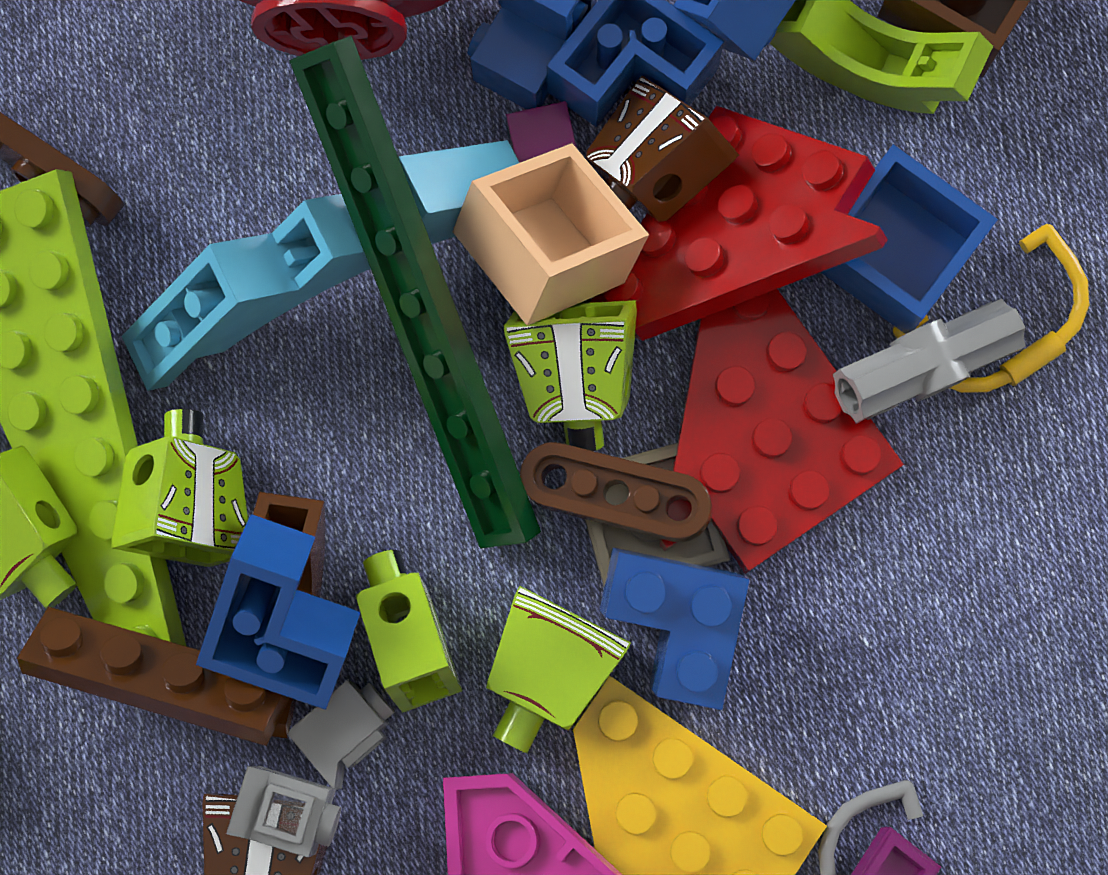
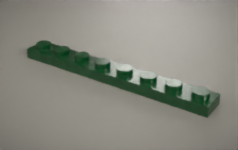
(415, 293)

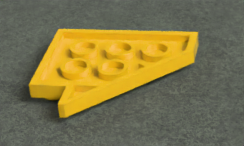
(675, 802)

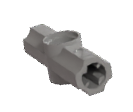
(929, 360)

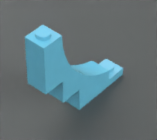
(257, 278)

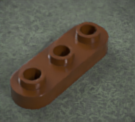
(35, 157)
(592, 475)

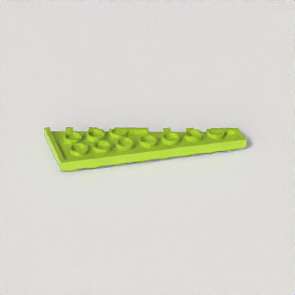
(69, 398)

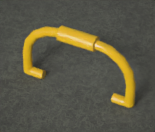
(1051, 344)

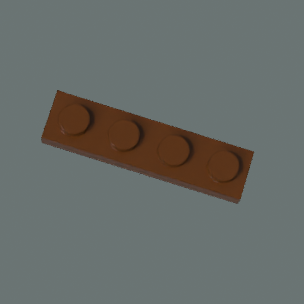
(147, 675)

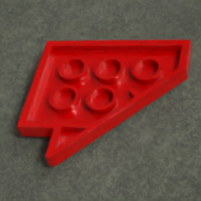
(752, 228)
(770, 431)

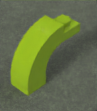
(878, 59)

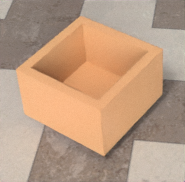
(549, 233)

